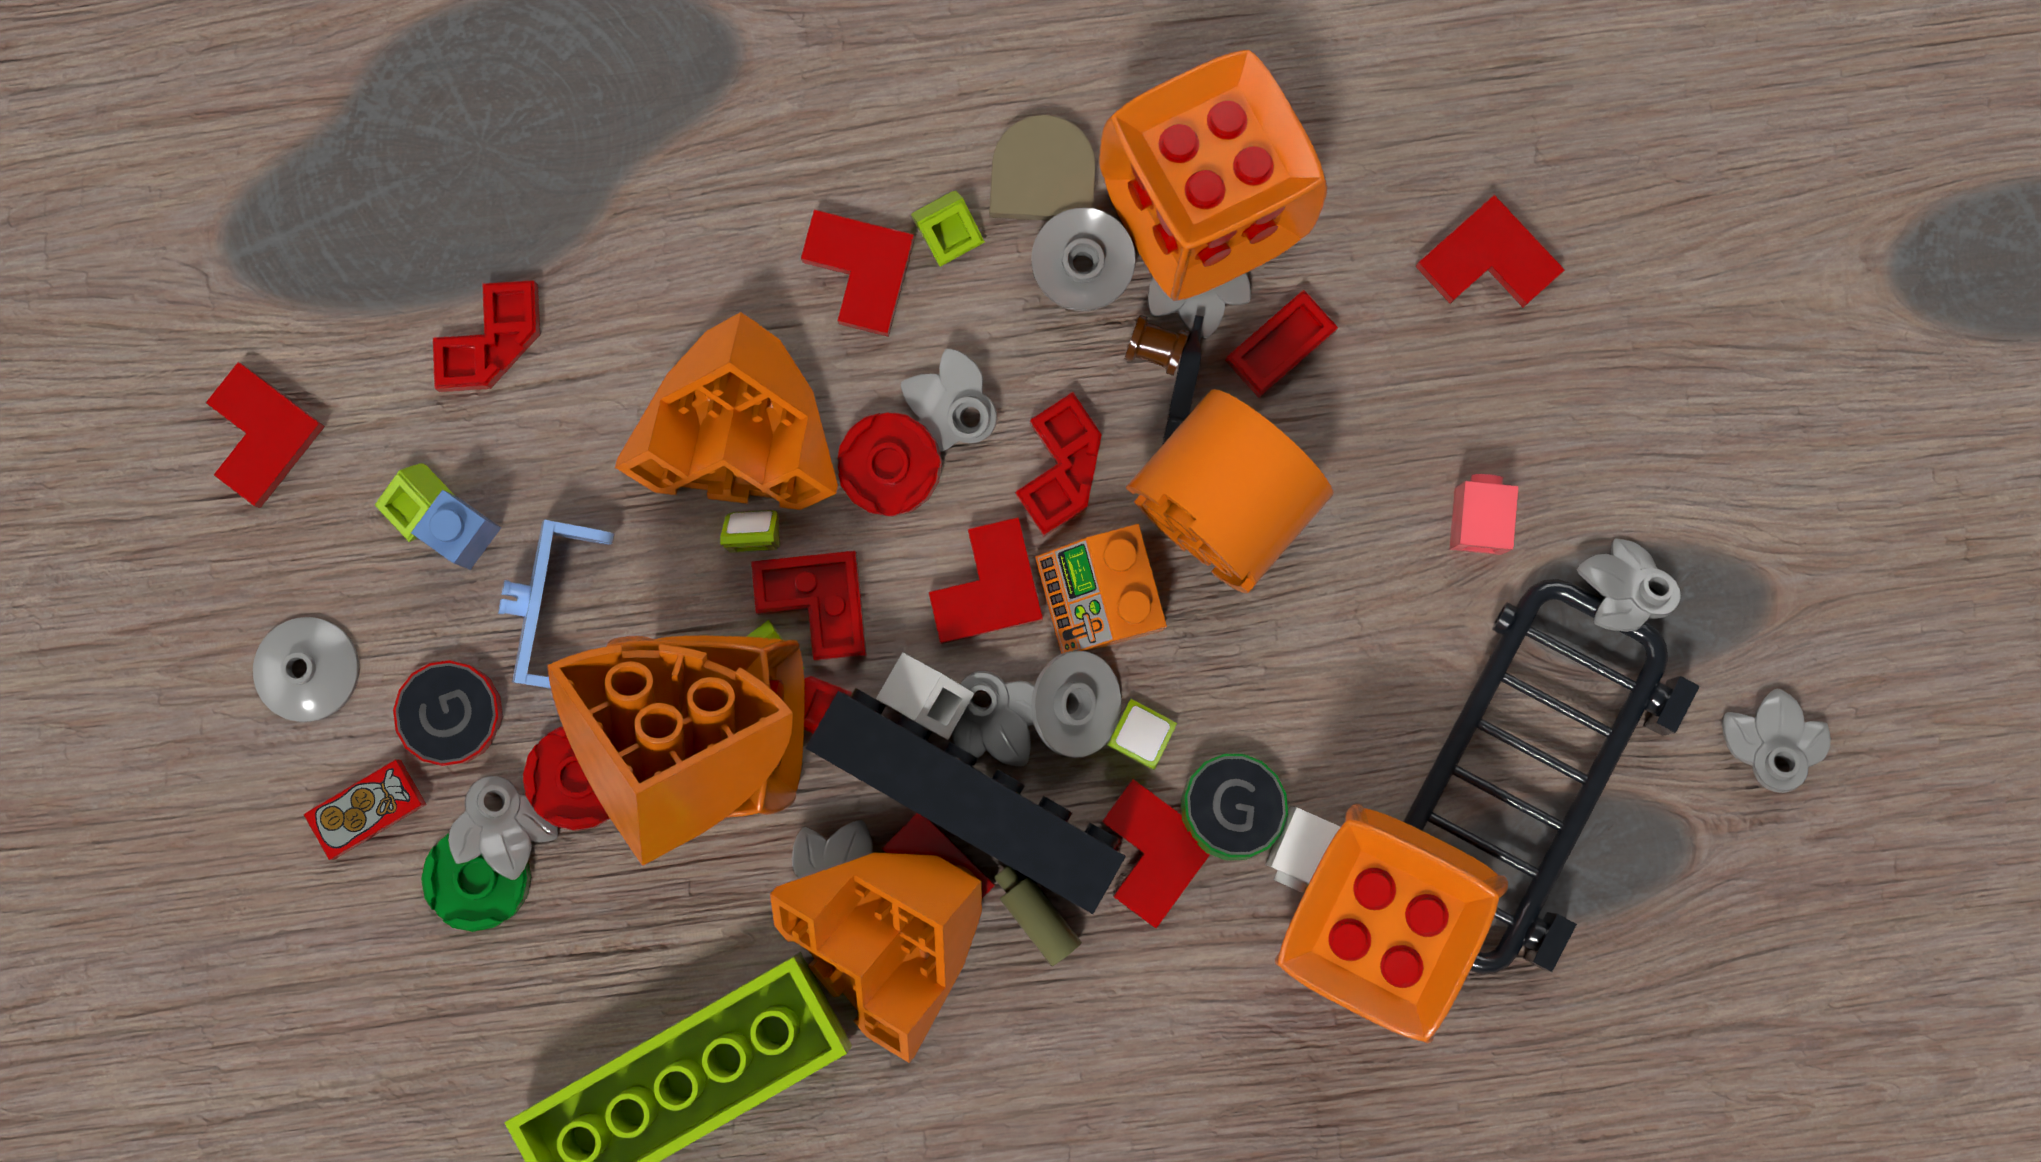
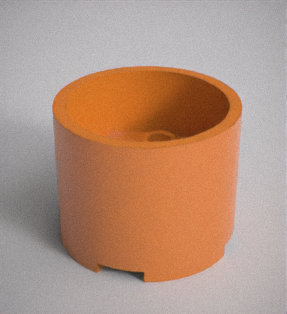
(1230, 489)

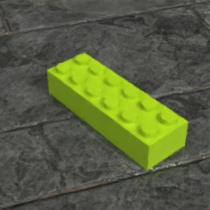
(689, 1075)

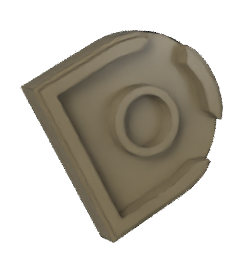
(1041, 170)

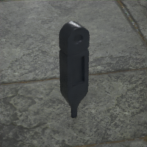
(1185, 380)

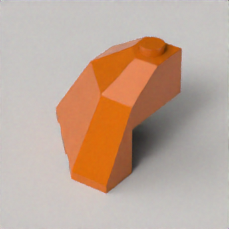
(733, 424)
(885, 937)

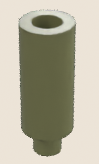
(1037, 916)

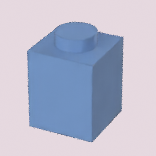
(456, 530)

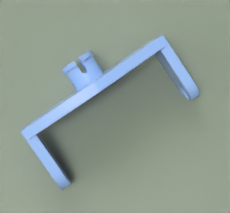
(530, 596)

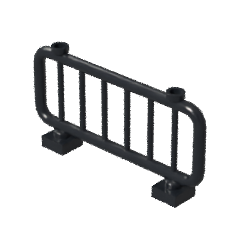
(1667, 708)

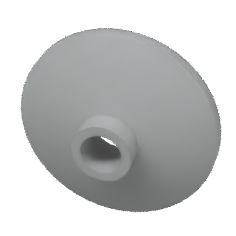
(1086, 234)
(329, 674)
(1092, 705)

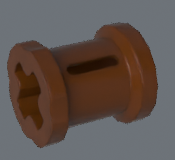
(1156, 345)

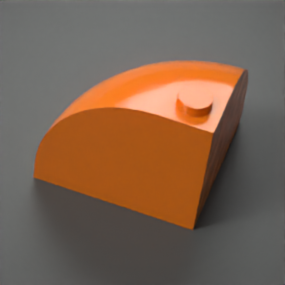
(668, 738)

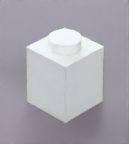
(925, 695)
(1300, 848)

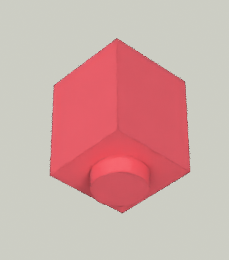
(1484, 515)

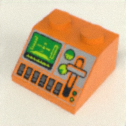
(1101, 590)

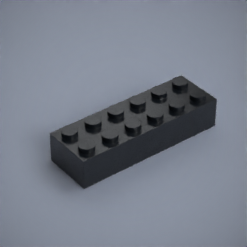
(965, 800)

